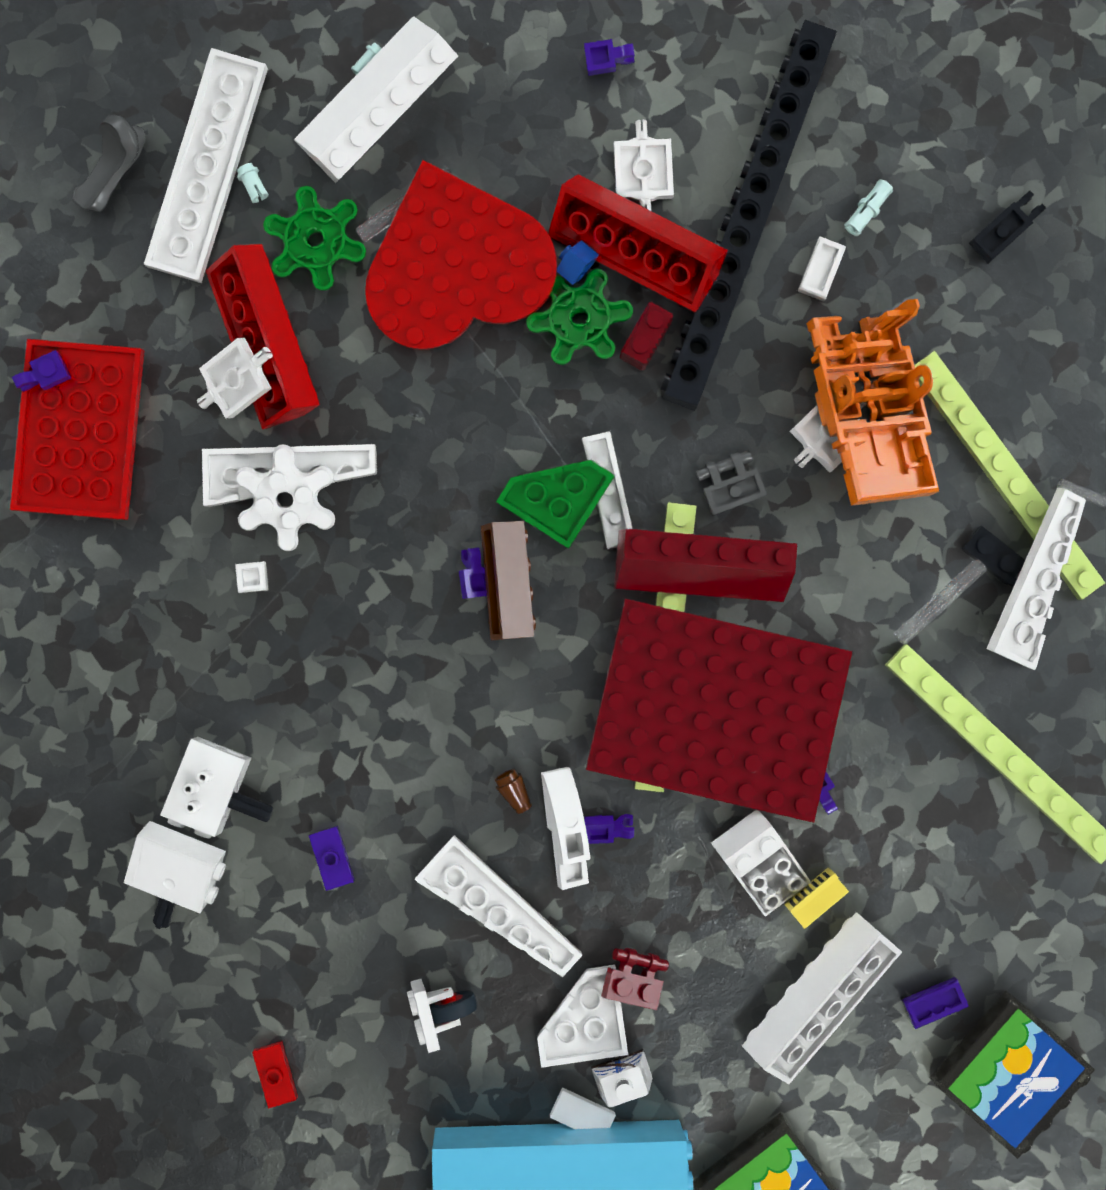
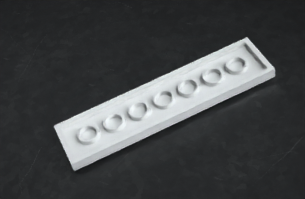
(206, 165)

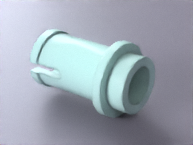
(367, 56)
(248, 175)

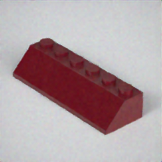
(704, 565)

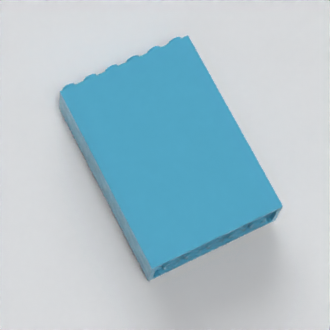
(563, 1158)

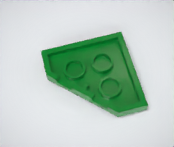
(557, 498)

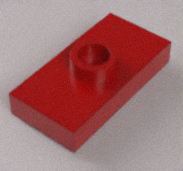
(275, 1074)

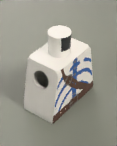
(623, 1078)

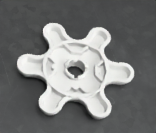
(285, 478)

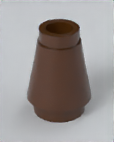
(512, 788)

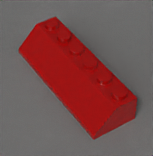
(637, 242)
(255, 311)

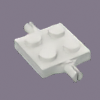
(643, 168)
(235, 378)
(816, 441)

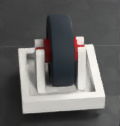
(438, 1011)

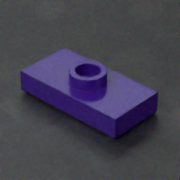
(331, 858)
(935, 1003)

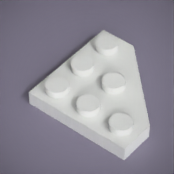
(584, 1024)

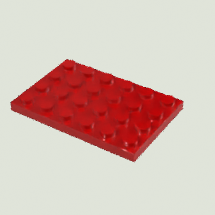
(80, 434)

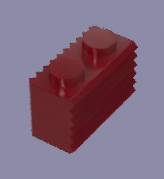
(646, 336)

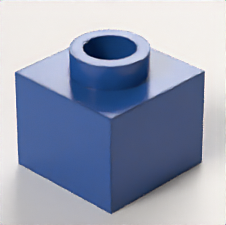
(576, 261)

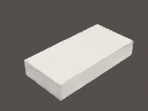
(821, 268)
(580, 1112)

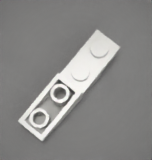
(568, 827)

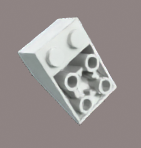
(761, 862)

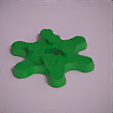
(314, 219)
(583, 299)

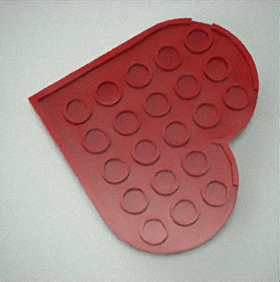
(456, 260)

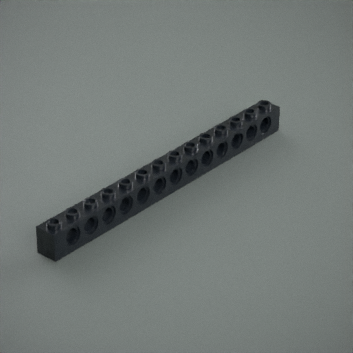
(810, 40)

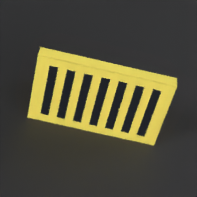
(816, 898)

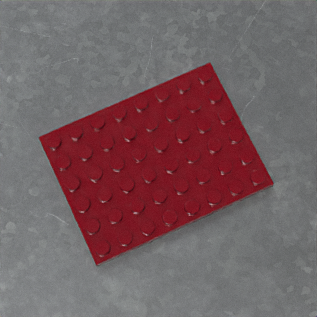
(719, 710)

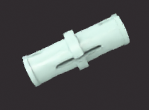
(868, 207)

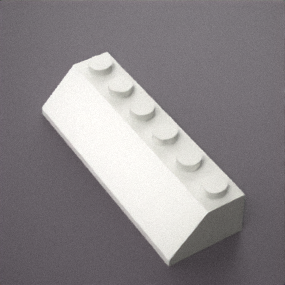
(376, 98)
(821, 999)

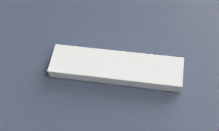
(612, 505)

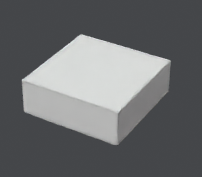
(251, 577)

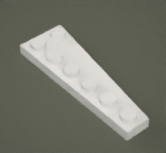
(221, 465)
(1025, 613)
(480, 892)

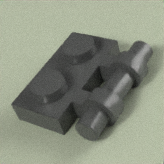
(734, 491)

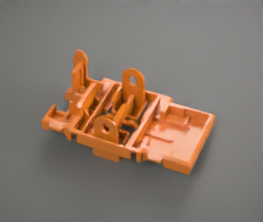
(887, 456)

